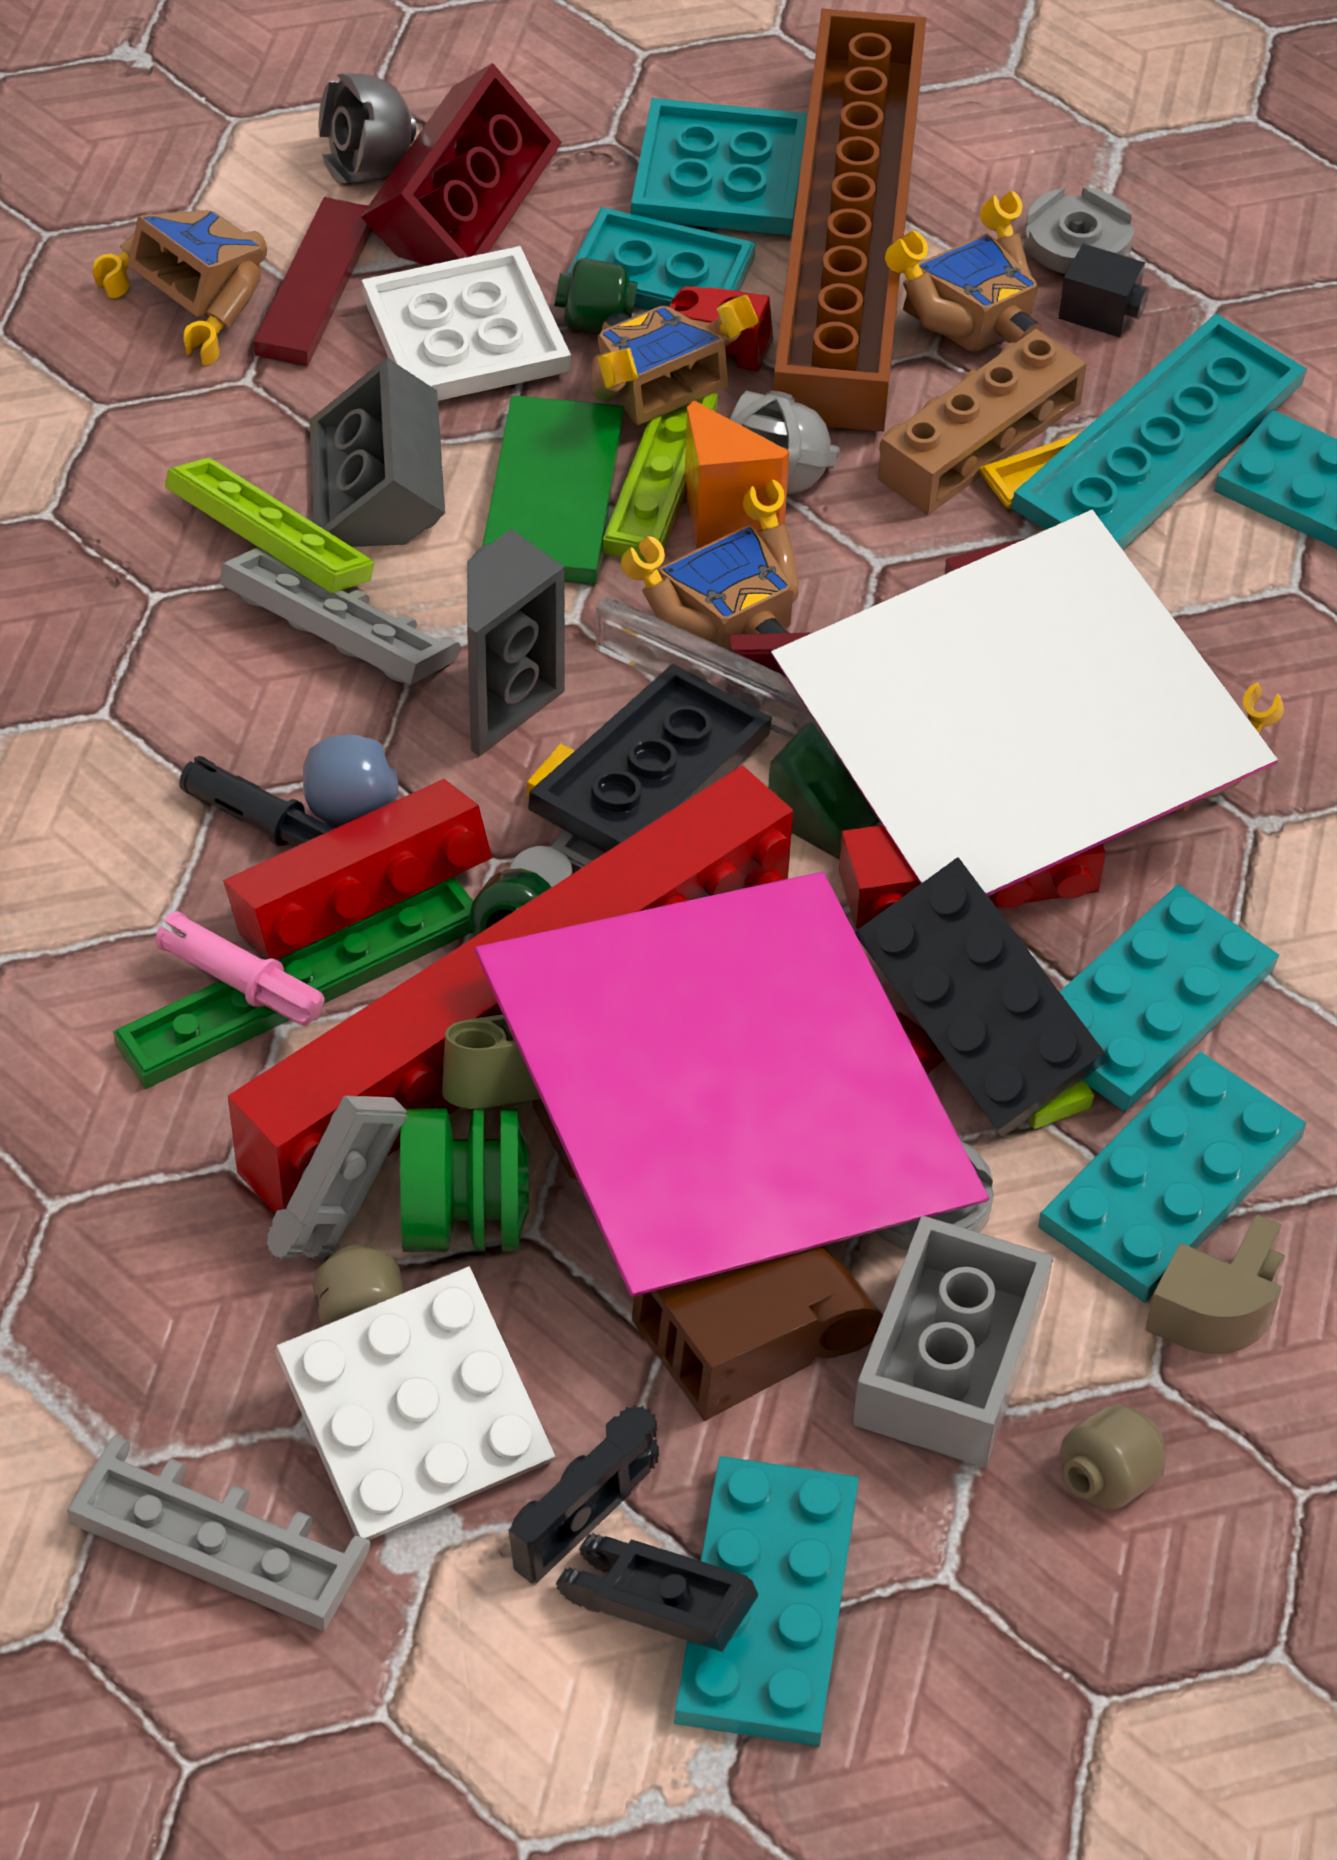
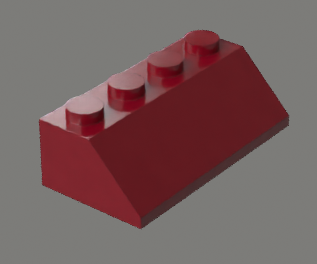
(463, 173)

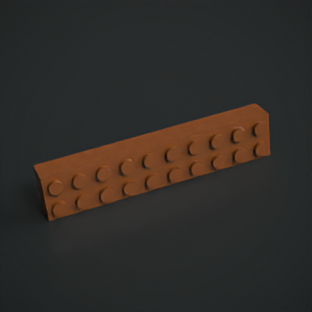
(847, 214)

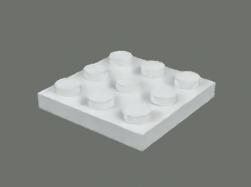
(468, 323)
(414, 1404)

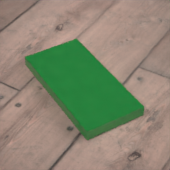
(557, 479)

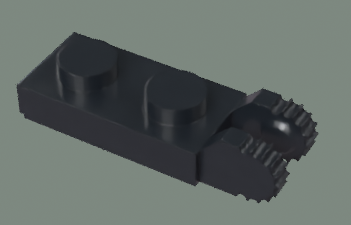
(585, 1494)
(660, 1590)

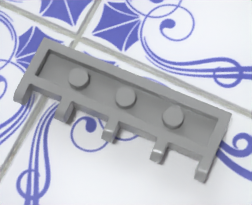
(338, 618)
(215, 1537)

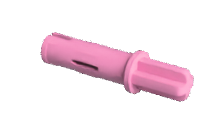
(257, 978)

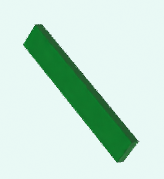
(221, 1017)

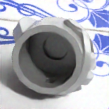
(793, 428)

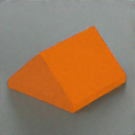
(721, 467)

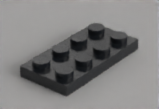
(649, 759)
(981, 997)

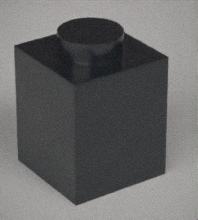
(1103, 290)

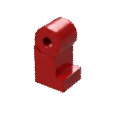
(752, 342)

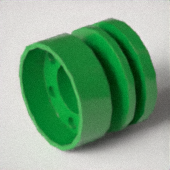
(461, 1180)

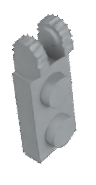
(337, 1177)

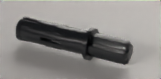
(251, 804)

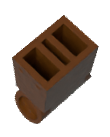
(755, 1325)

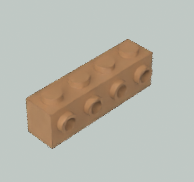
(981, 420)

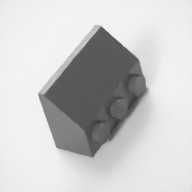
(378, 459)
(513, 636)

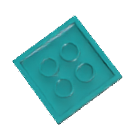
(720, 166)

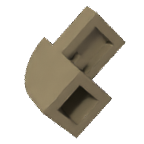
(1217, 1303)

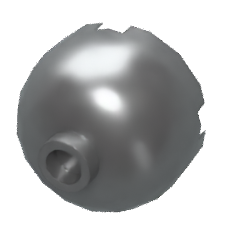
(365, 127)

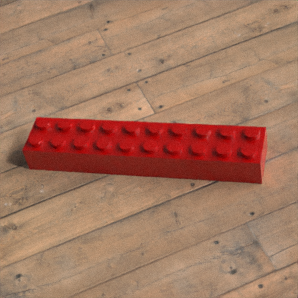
(394, 1047)

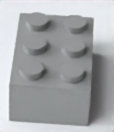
(952, 1341)

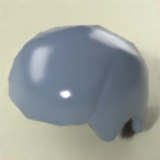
(347, 779)

